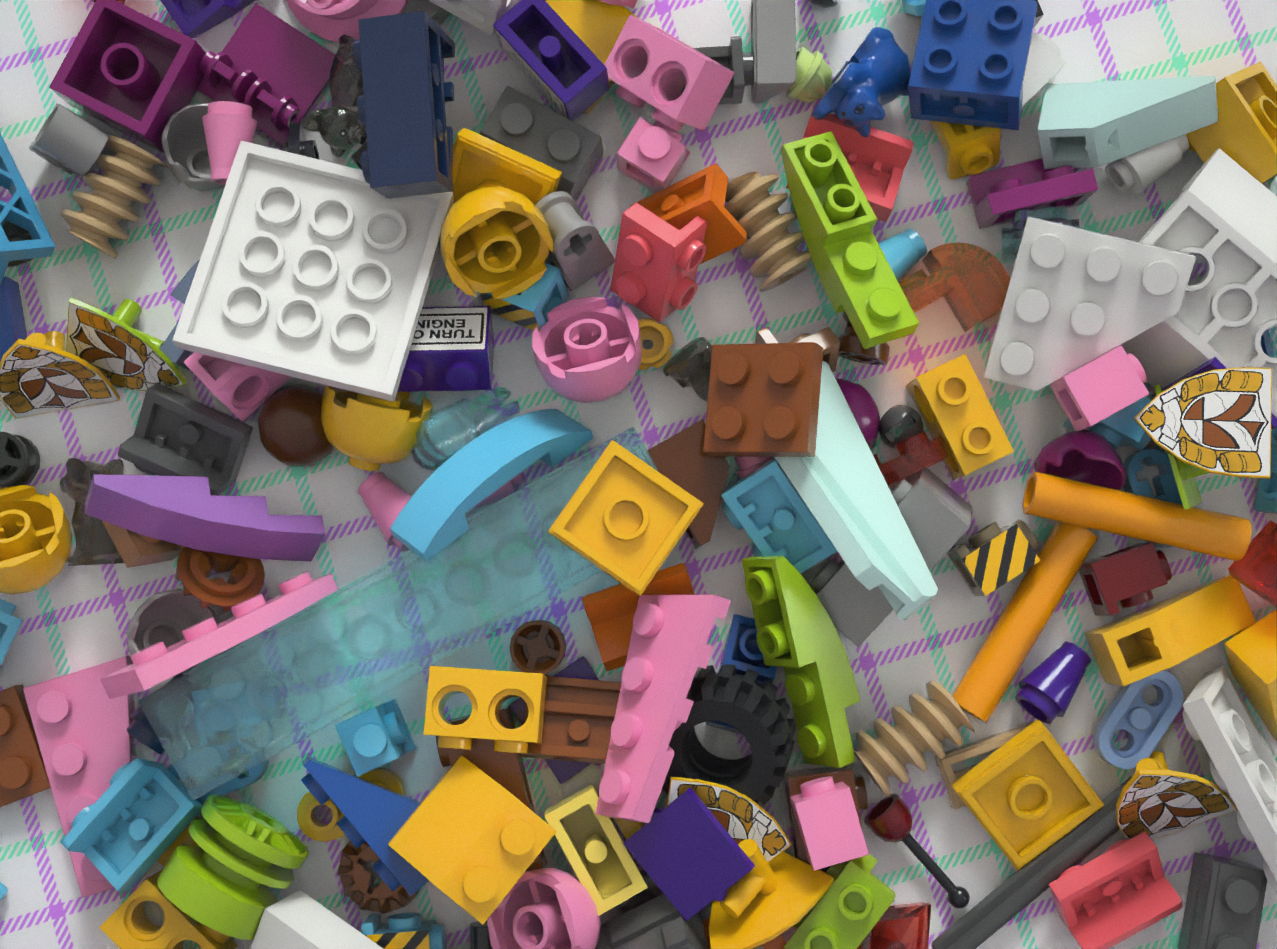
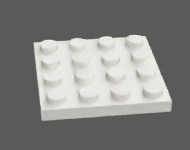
(313, 273)

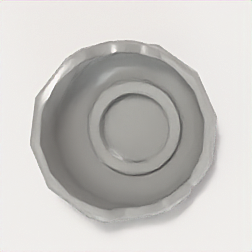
(187, 148)
(163, 619)

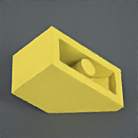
(595, 849)

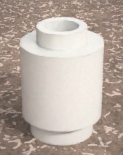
(1147, 166)

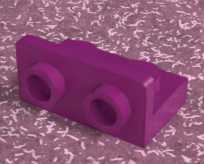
(1028, 185)

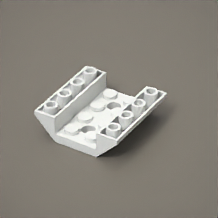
(1234, 229)

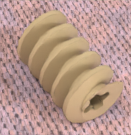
(112, 195)
(766, 229)
(911, 736)

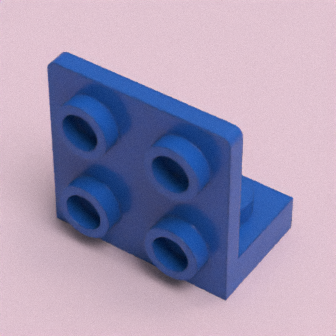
(972, 62)

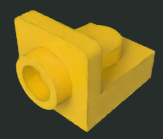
(968, 147)

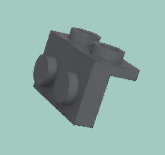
(186, 439)

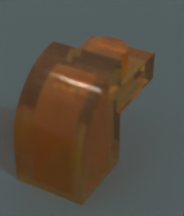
(967, 279)

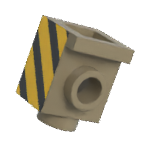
(995, 556)

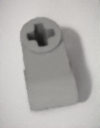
(69, 141)
(577, 242)

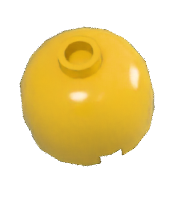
(495, 242)
(372, 428)
(32, 539)

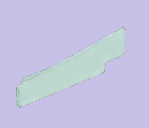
(857, 506)

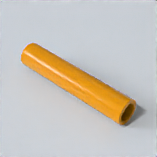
(1136, 516)
(1023, 620)

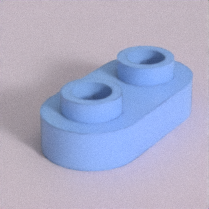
(1140, 721)

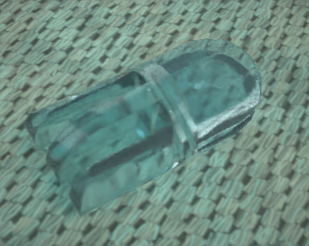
(459, 424)

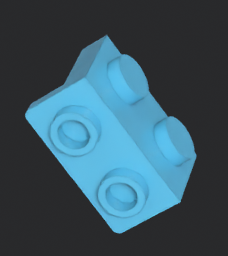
(132, 822)

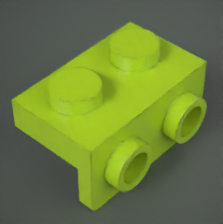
(845, 910)

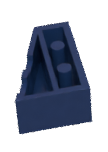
(405, 104)

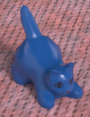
(867, 82)

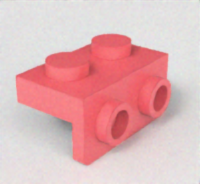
(874, 159)
(657, 262)
(1115, 894)

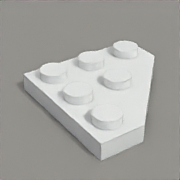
(1078, 299)

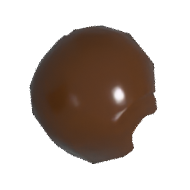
(293, 426)

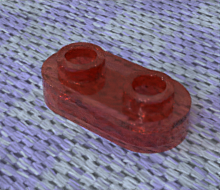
(914, 455)

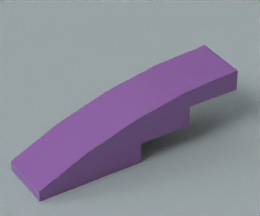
(188, 515)

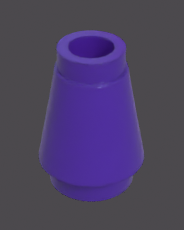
(1053, 683)

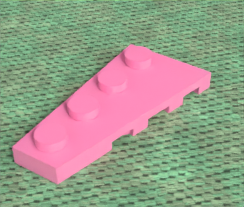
(209, 639)
(652, 702)
(81, 747)

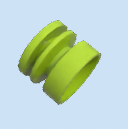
(230, 870)

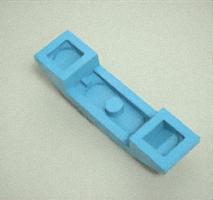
(438, 508)

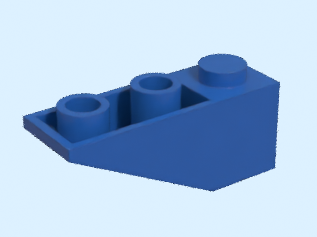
(370, 816)

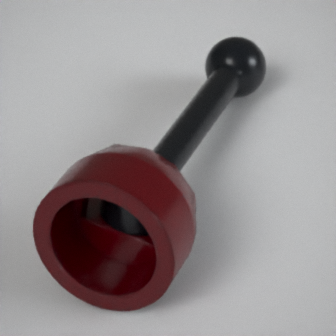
(892, 823)

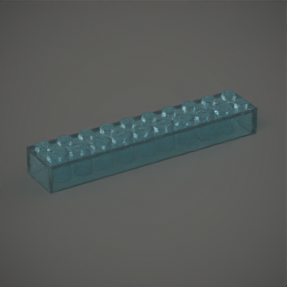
(372, 634)

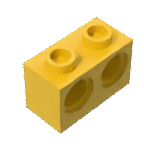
(962, 416)
(487, 693)
(132, 929)

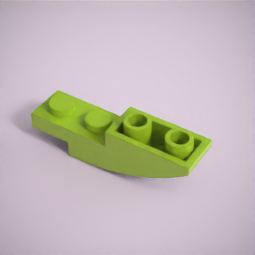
(841, 241)
(803, 640)

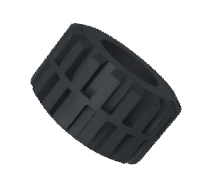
(755, 714)

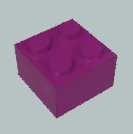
(129, 71)

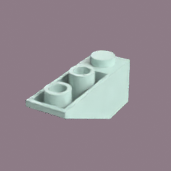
(1114, 119)

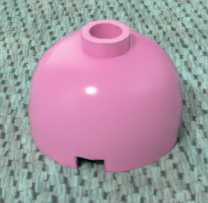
(588, 349)
(545, 912)

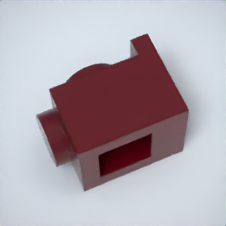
(1124, 577)

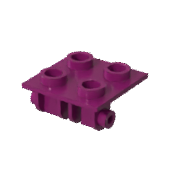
(270, 70)

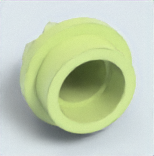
(812, 76)

